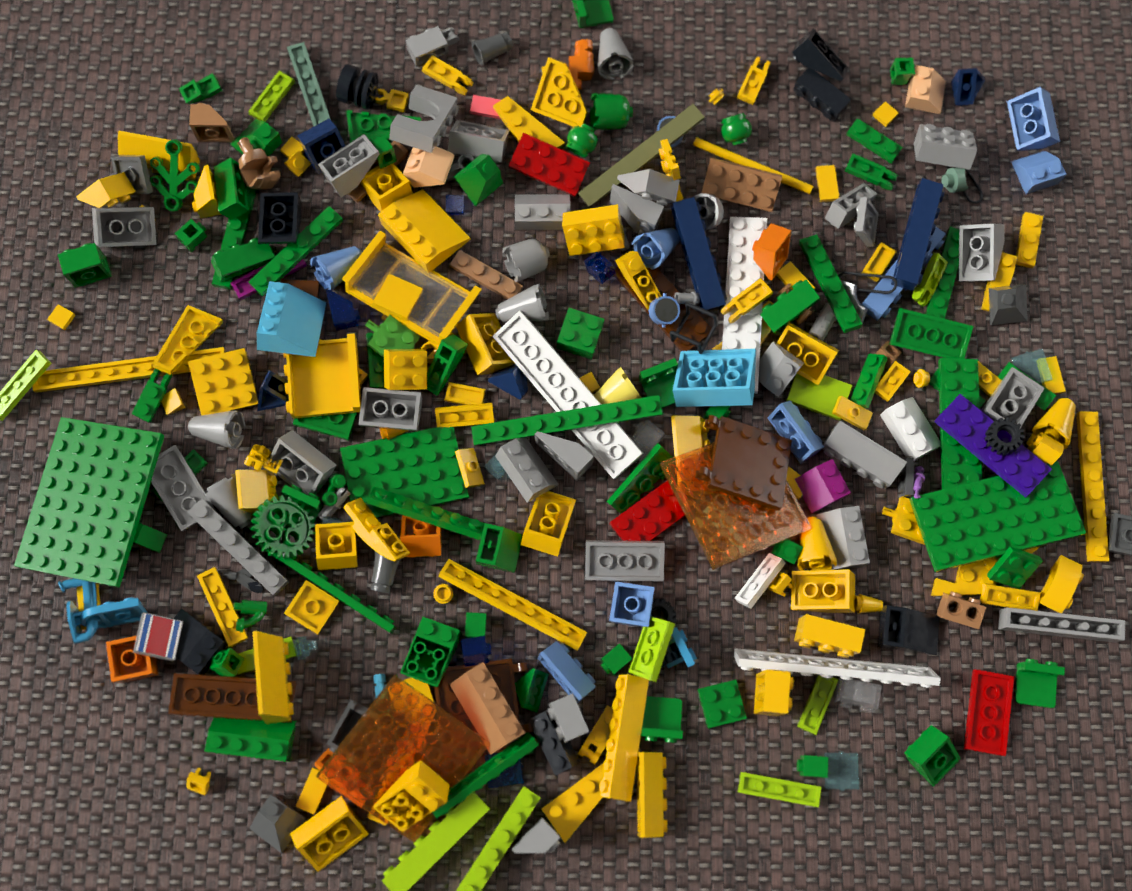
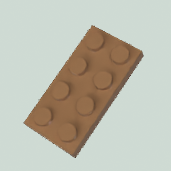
(741, 184)

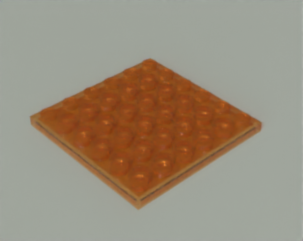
(724, 523)
(393, 737)

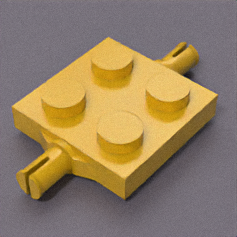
(904, 521)

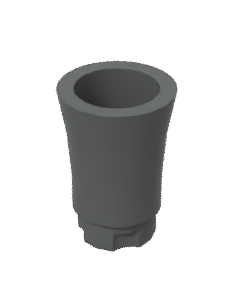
(491, 47)
(383, 573)

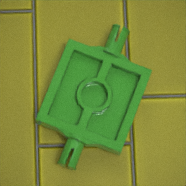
(391, 335)

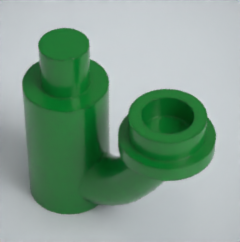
(335, 481)
(256, 608)

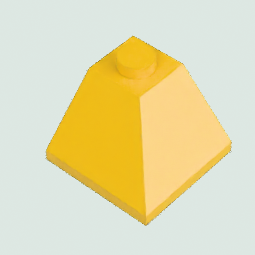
(205, 195)

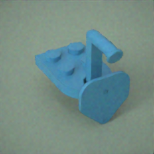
(99, 616)

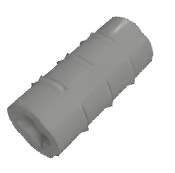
(823, 322)

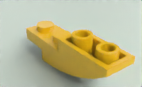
(373, 533)

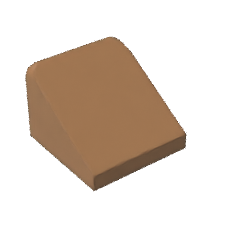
(890, 352)

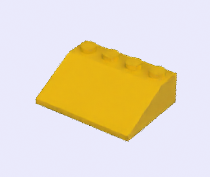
(423, 229)
(272, 678)

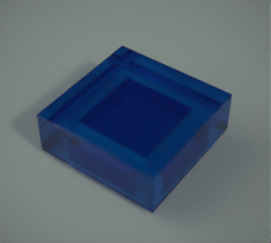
(455, 204)

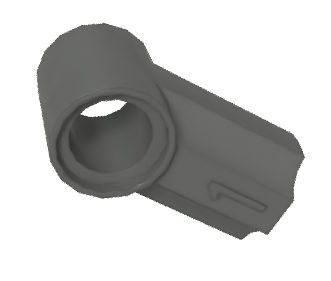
(457, 166)

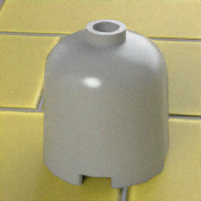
(526, 259)

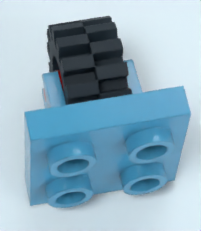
(678, 651)

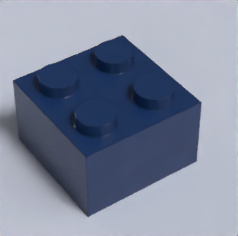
(321, 142)

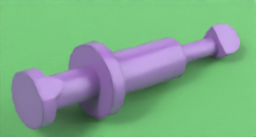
(919, 478)

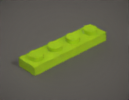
(22, 382)
(779, 789)

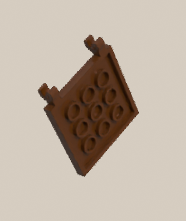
(747, 462)
(503, 675)

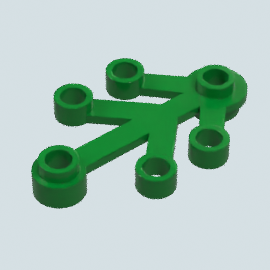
(173, 178)

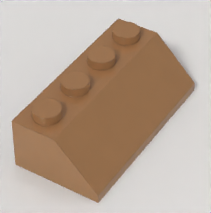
(487, 708)

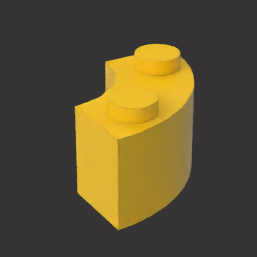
(1045, 447)
(1061, 584)

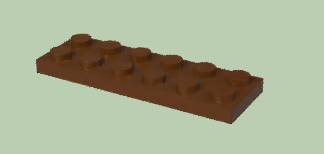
(695, 325)
(217, 697)

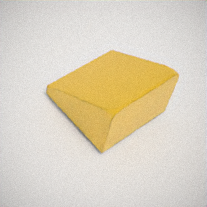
(172, 402)

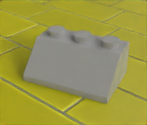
(477, 140)
(540, 211)
(390, 409)
(302, 463)
(525, 468)
(846, 537)
(538, 839)

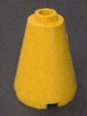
(1058, 421)
(816, 550)

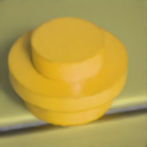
(716, 96)
(921, 378)
(443, 593)

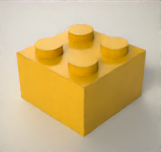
(405, 369)

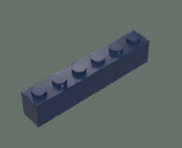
(917, 234)
(697, 253)

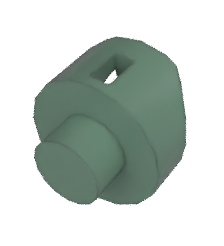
(955, 180)

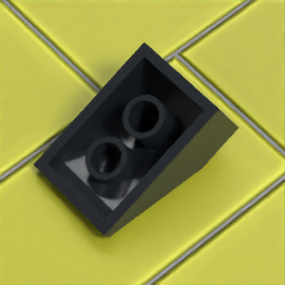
(819, 56)
(279, 218)
(197, 643)

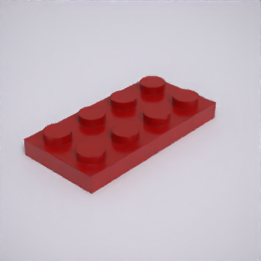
(549, 164)
(649, 515)
(989, 712)

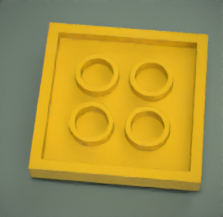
(223, 382)

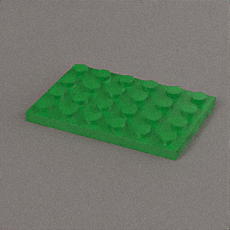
(411, 464)

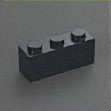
(821, 94)
(559, 754)

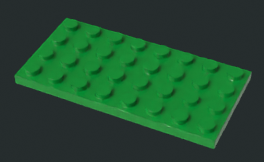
(990, 516)

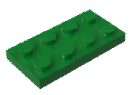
(931, 334)

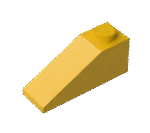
(1003, 276)

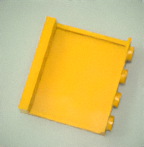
(324, 382)

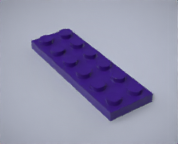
(968, 427)

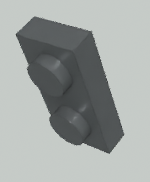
(906, 484)

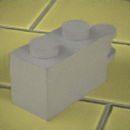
(430, 43)

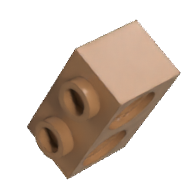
(960, 614)

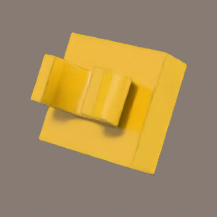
(779, 583)
(198, 783)

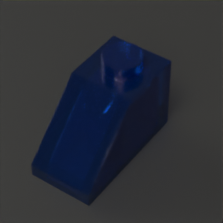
(342, 311)

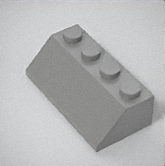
(863, 455)

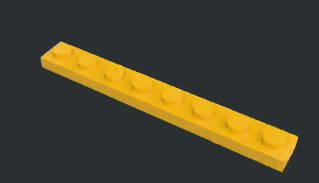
(1092, 487)
(512, 604)

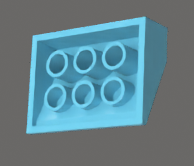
(290, 321)
(715, 378)

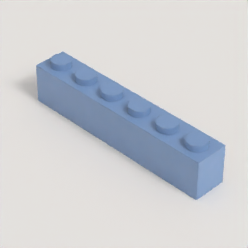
(879, 303)

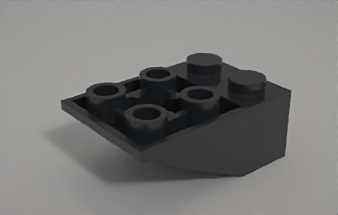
(908, 630)

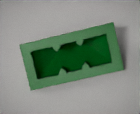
(530, 689)

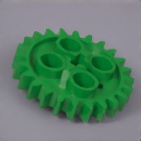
(266, 522)

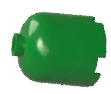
(610, 111)

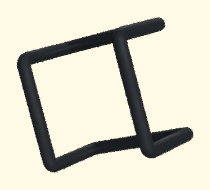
(673, 335)

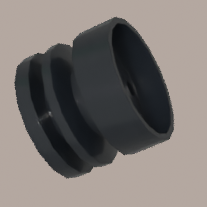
(357, 86)

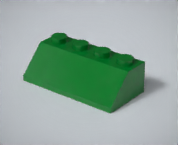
(251, 738)

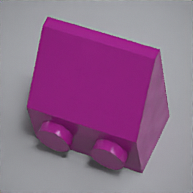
(822, 486)

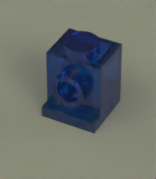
(599, 267)

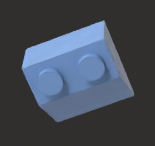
(1039, 171)
(631, 604)

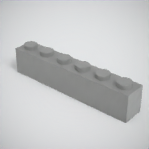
(238, 547)
(1061, 625)

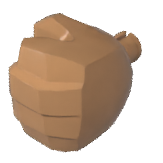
(256, 167)

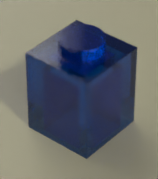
(475, 650)

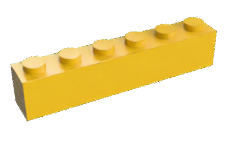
(624, 738)

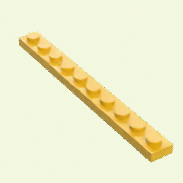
(110, 372)

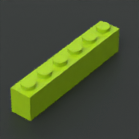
(500, 841)
(435, 844)

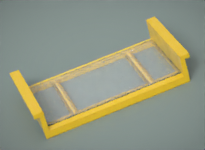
(440, 303)

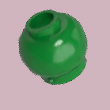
(736, 129)
(582, 140)

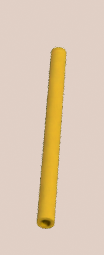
(738, 159)

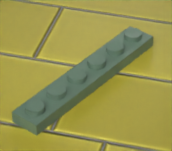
(308, 83)

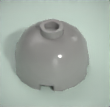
(711, 210)

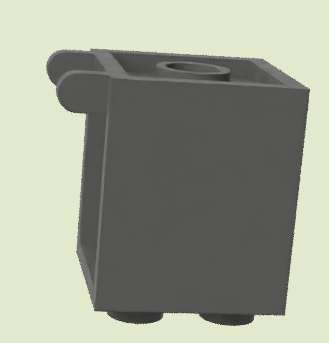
(348, 720)

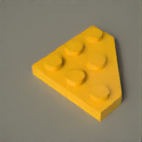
(559, 95)

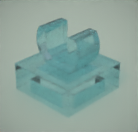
(304, 647)

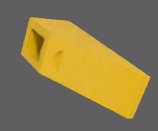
(638, 277)

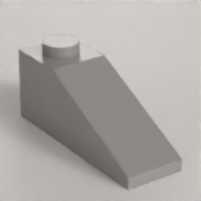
(844, 208)

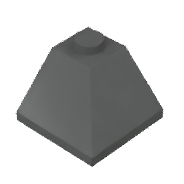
(1008, 304)
(276, 822)

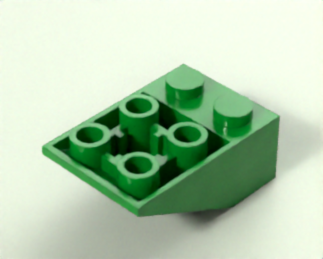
(431, 651)

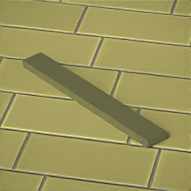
(641, 155)

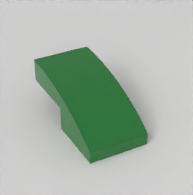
(203, 89)

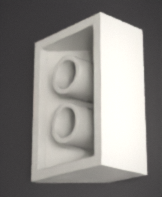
(910, 429)

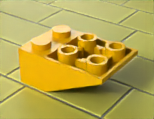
(413, 796)

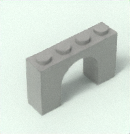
(425, 134)

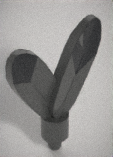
(243, 578)

